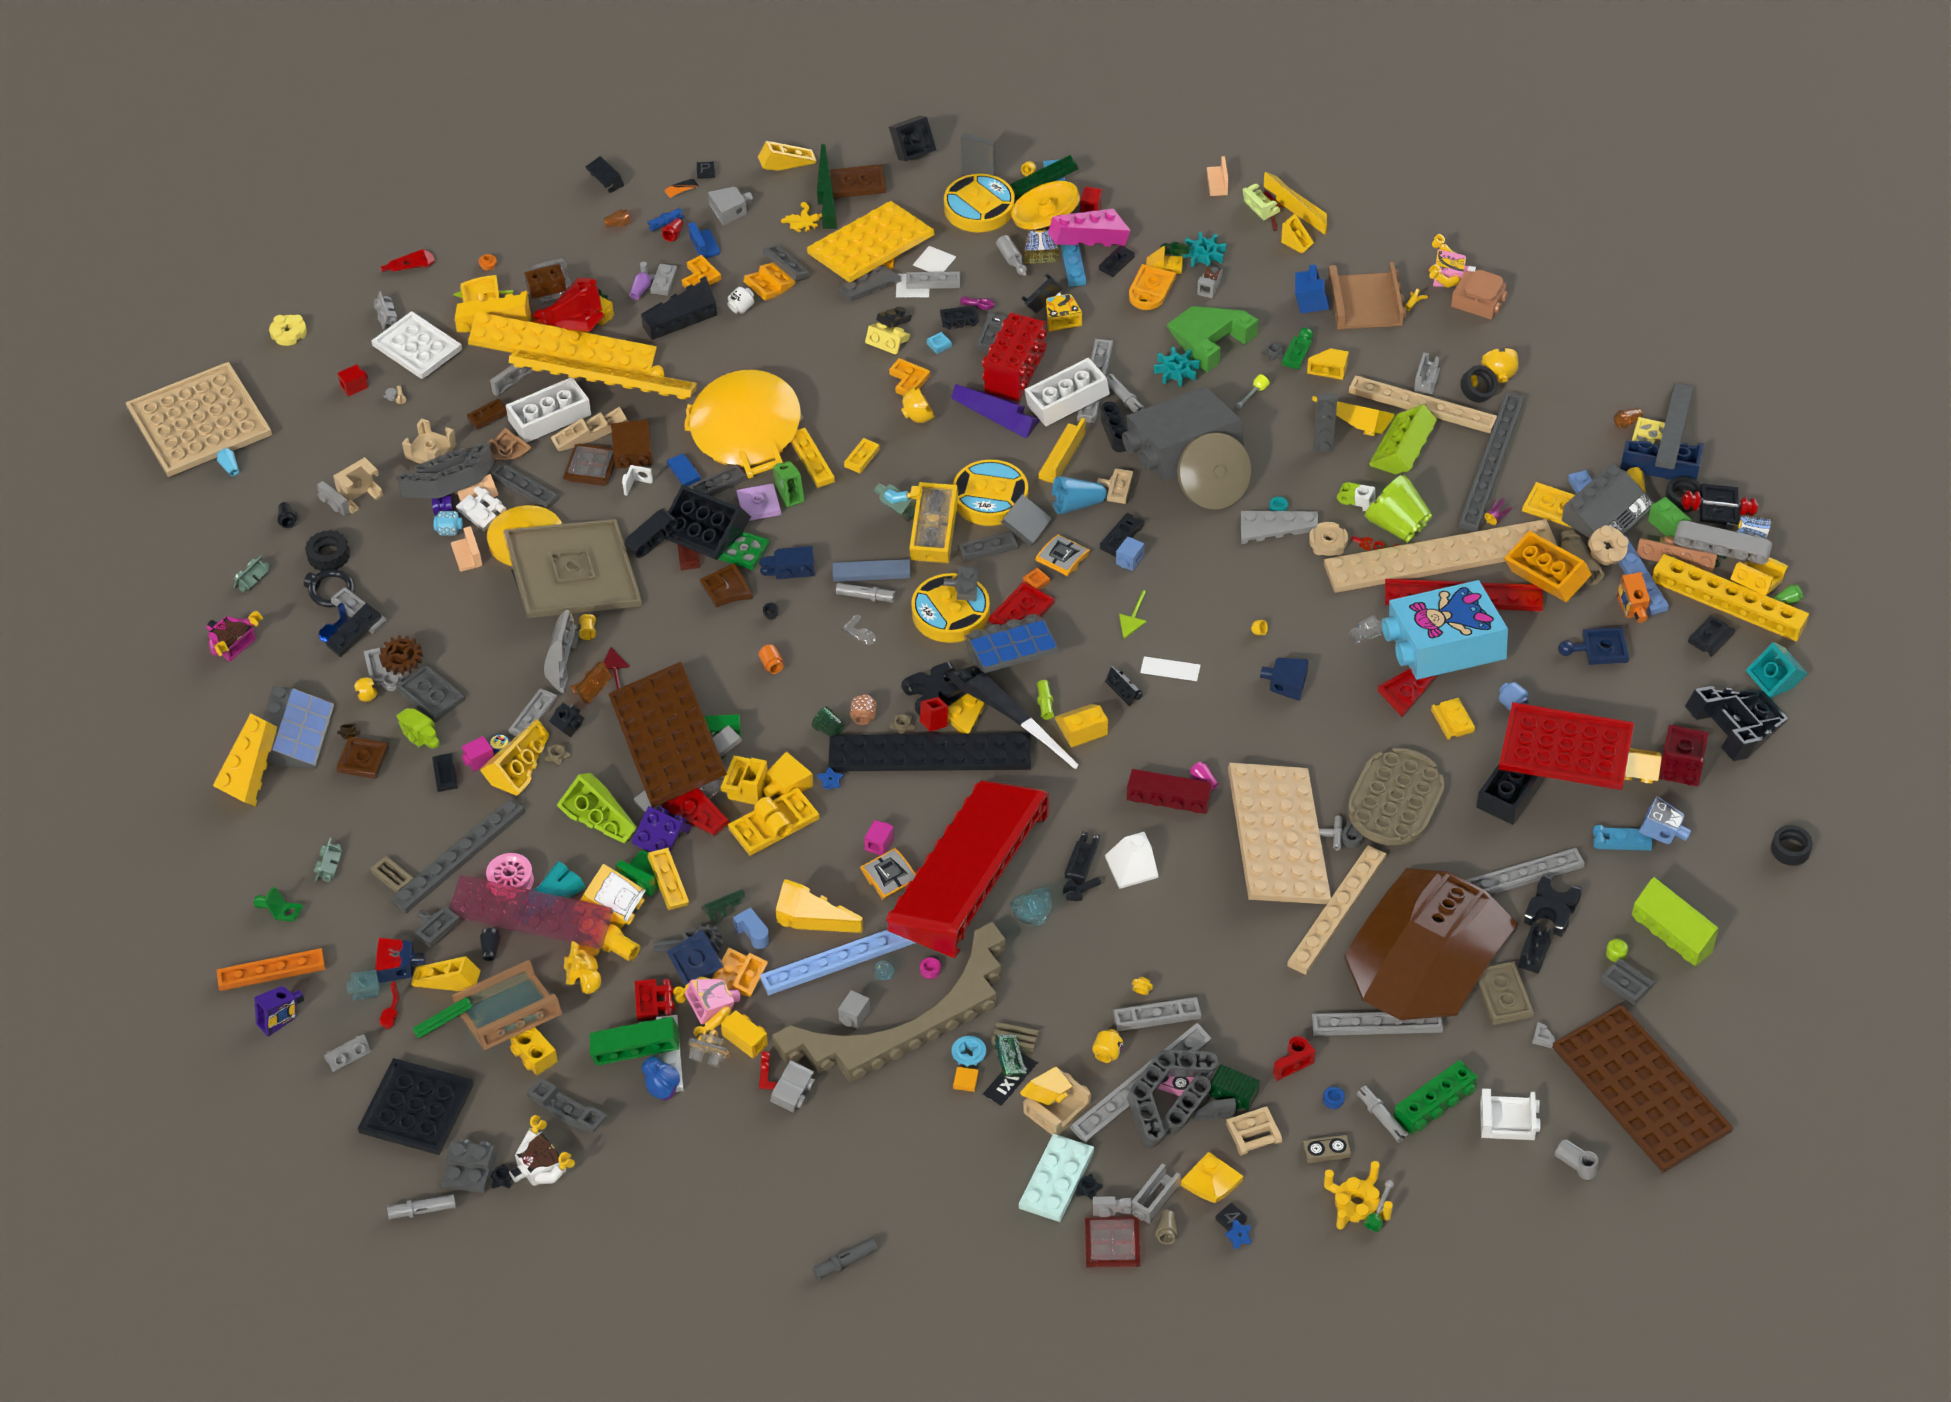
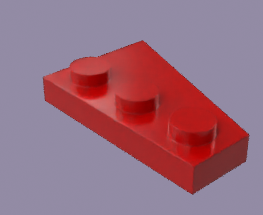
(1404, 690)
(697, 811)

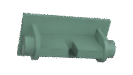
(254, 568)
(324, 867)

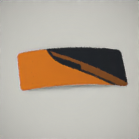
(681, 187)

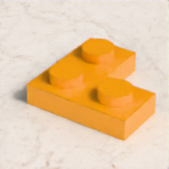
(700, 267)
(909, 374)

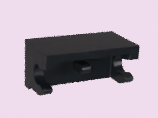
(605, 174)
(1038, 299)
(1535, 949)

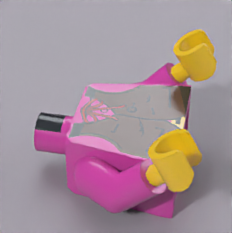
(232, 635)

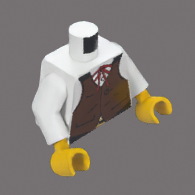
(538, 1158)

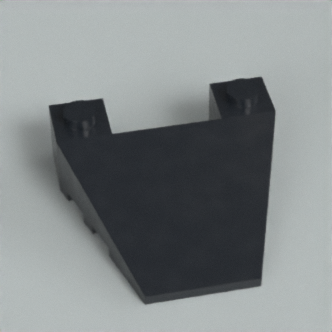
(1744, 716)

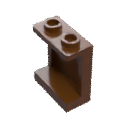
(631, 443)

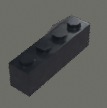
(680, 310)

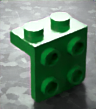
(639, 872)

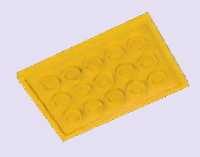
(870, 241)

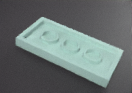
(1056, 1177)

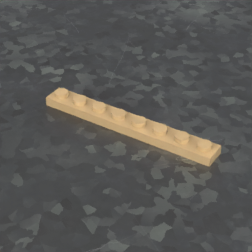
(1408, 399)
(1336, 910)

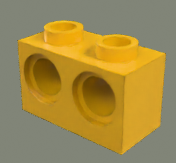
(535, 1047)

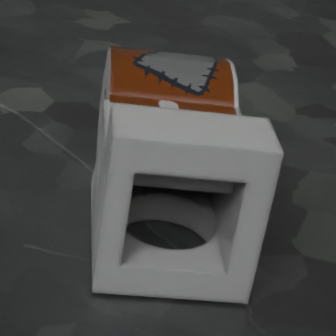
(1211, 279)

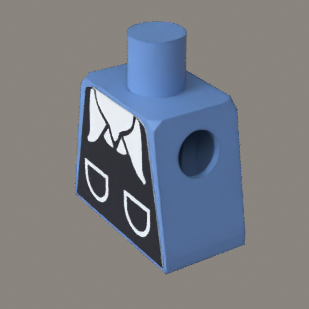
(1663, 822)

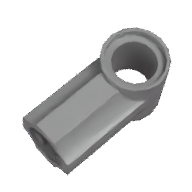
(1578, 1159)

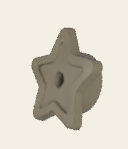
(906, 720)
(557, 749)

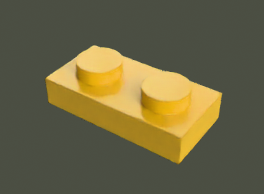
(861, 455)

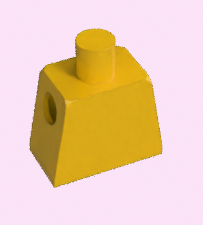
(786, 776)

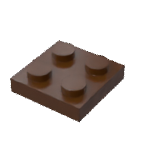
(362, 757)

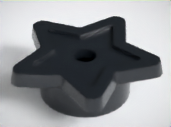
(497, 1173)
(1088, 1181)

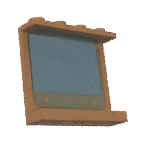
(507, 1005)

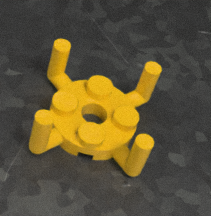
(1359, 1188)

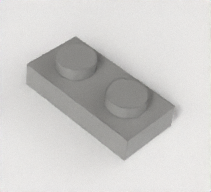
(333, 498)

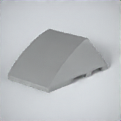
(562, 640)

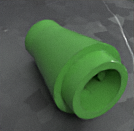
(1789, 595)

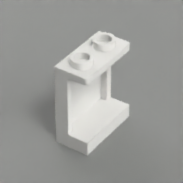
(1509, 1116)

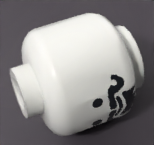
(740, 300)

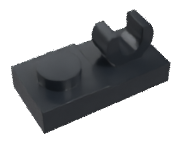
(1116, 261)

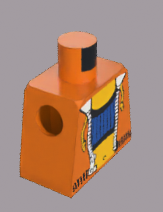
(1633, 596)

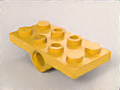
(773, 821)

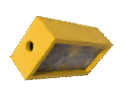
(934, 523)

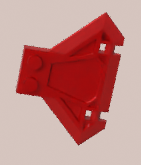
(575, 309)

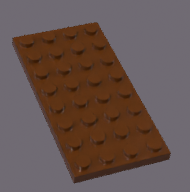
(667, 734)
(1642, 1088)

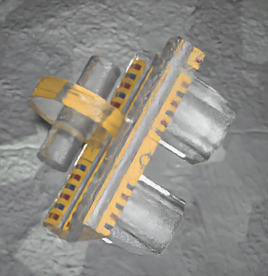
(716, 1052)

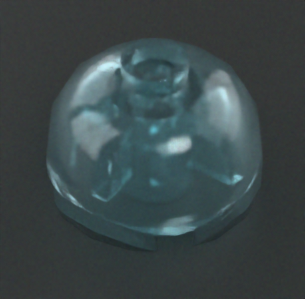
(1033, 907)

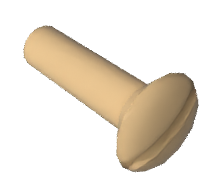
(400, 399)

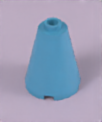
(1076, 494)

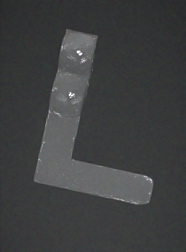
(861, 634)

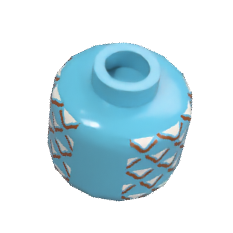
(447, 523)

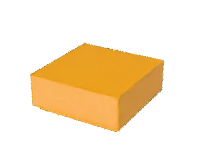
(965, 1079)

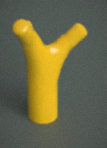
(1413, 299)

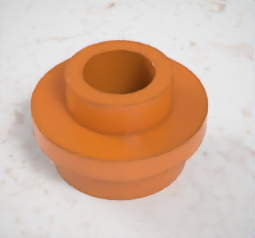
(487, 262)

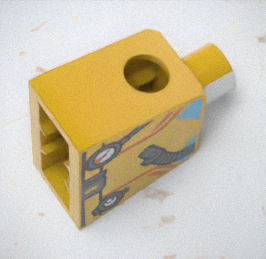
(1062, 312)

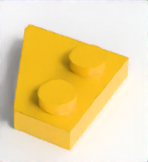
(964, 713)

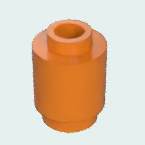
(771, 659)

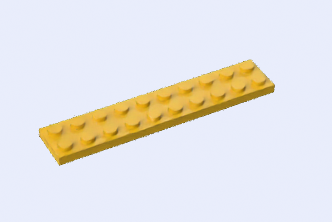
(513, 334)
(608, 374)

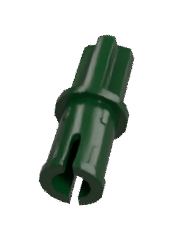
(1176, 248)

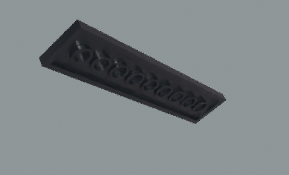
(930, 752)

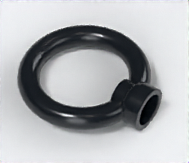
(313, 581)

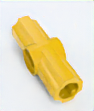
(620, 944)

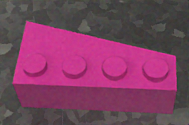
(1089, 228)

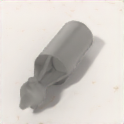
(1011, 254)

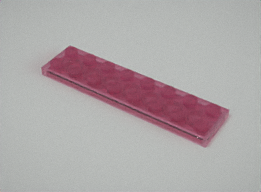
(531, 911)

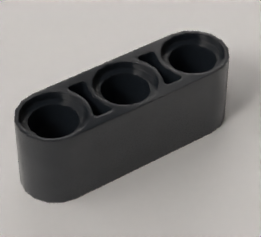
(1113, 425)
(651, 533)

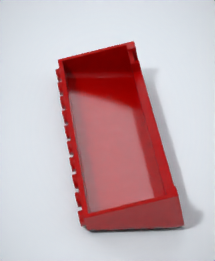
(966, 864)

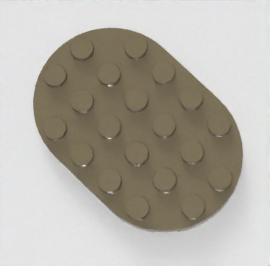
(1395, 796)

